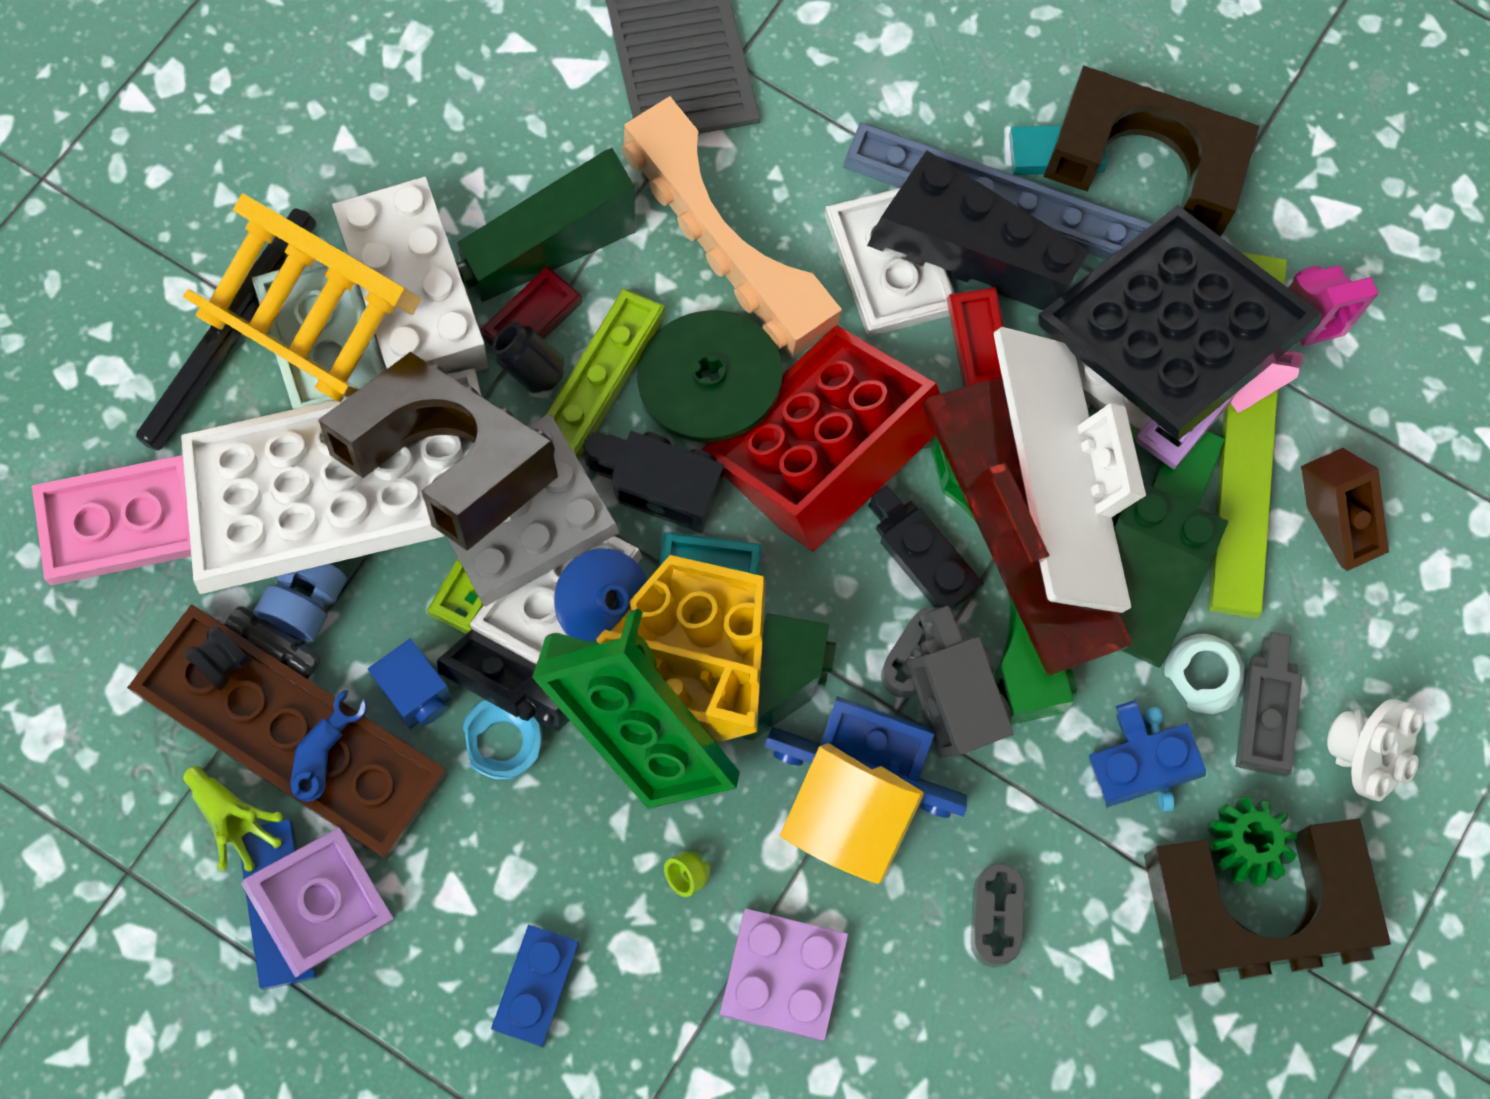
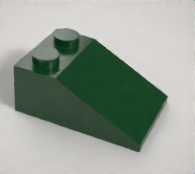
(1164, 560)

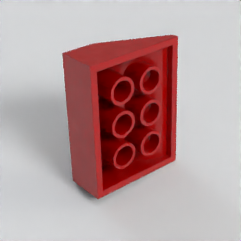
(831, 439)

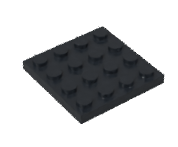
(1179, 321)

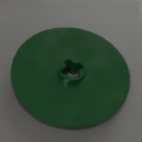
(702, 408)

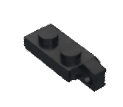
(923, 551)
(500, 679)

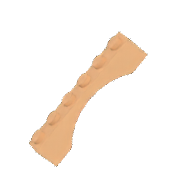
(785, 299)

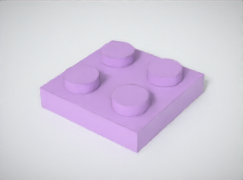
(317, 901)
(783, 975)

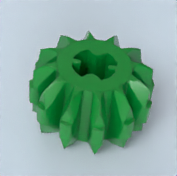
(1256, 825)

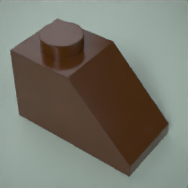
(1347, 506)

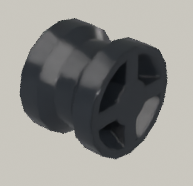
(217, 657)

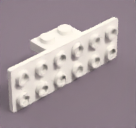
(1072, 469)

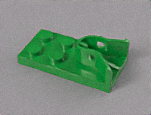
(633, 716)

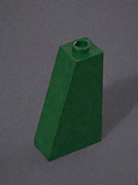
(551, 227)

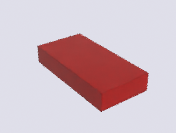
(974, 320)

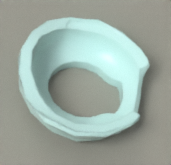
(1206, 700)

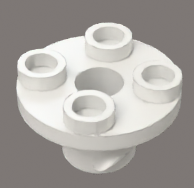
(1377, 746)

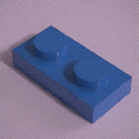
(535, 986)

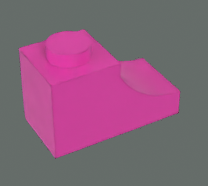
(1336, 298)

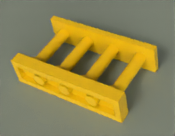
(342, 274)

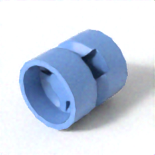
(295, 612)

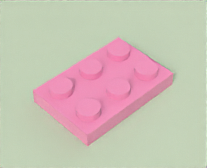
(112, 520)

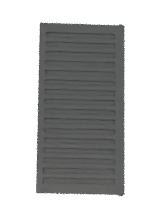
(686, 54)

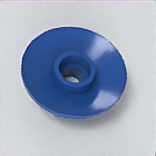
(583, 589)

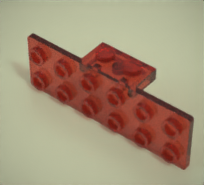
(982, 452)

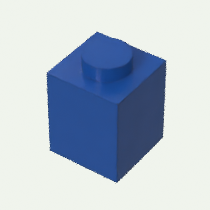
(411, 685)

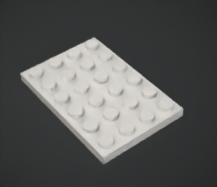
(278, 503)

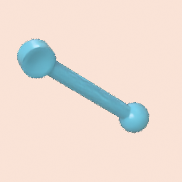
(1153, 717)

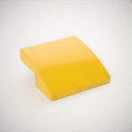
(851, 814)

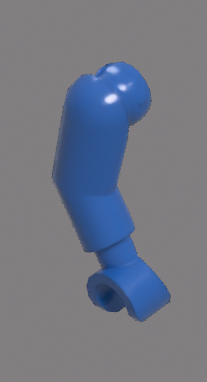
(312, 752)

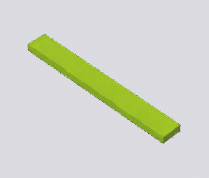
(577, 412)
(1245, 496)

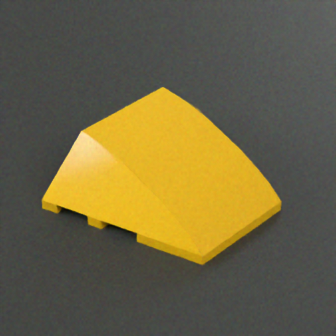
(705, 640)

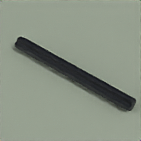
(213, 347)

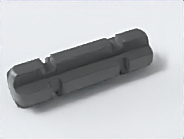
(273, 641)

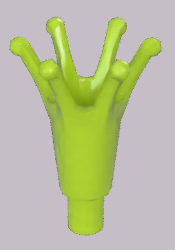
(228, 816)

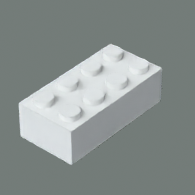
(405, 241)

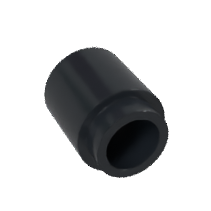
(528, 358)

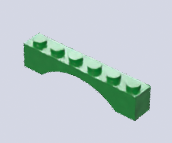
(1020, 671)

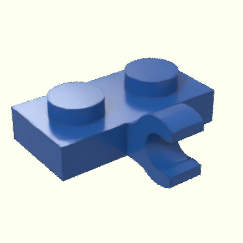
(1145, 762)

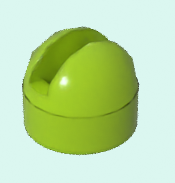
(687, 872)

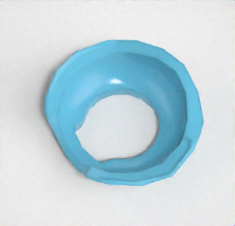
(479, 720)

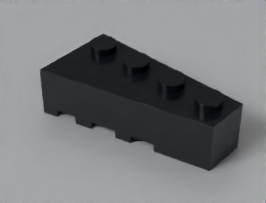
(977, 235)

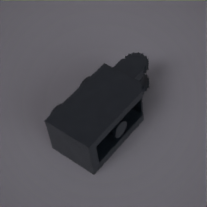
(657, 476)

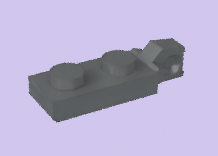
(1270, 709)

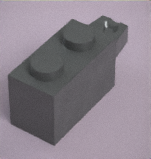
(958, 687)

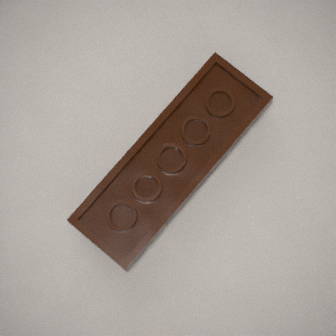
(262, 715)

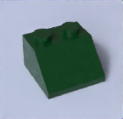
(792, 665)

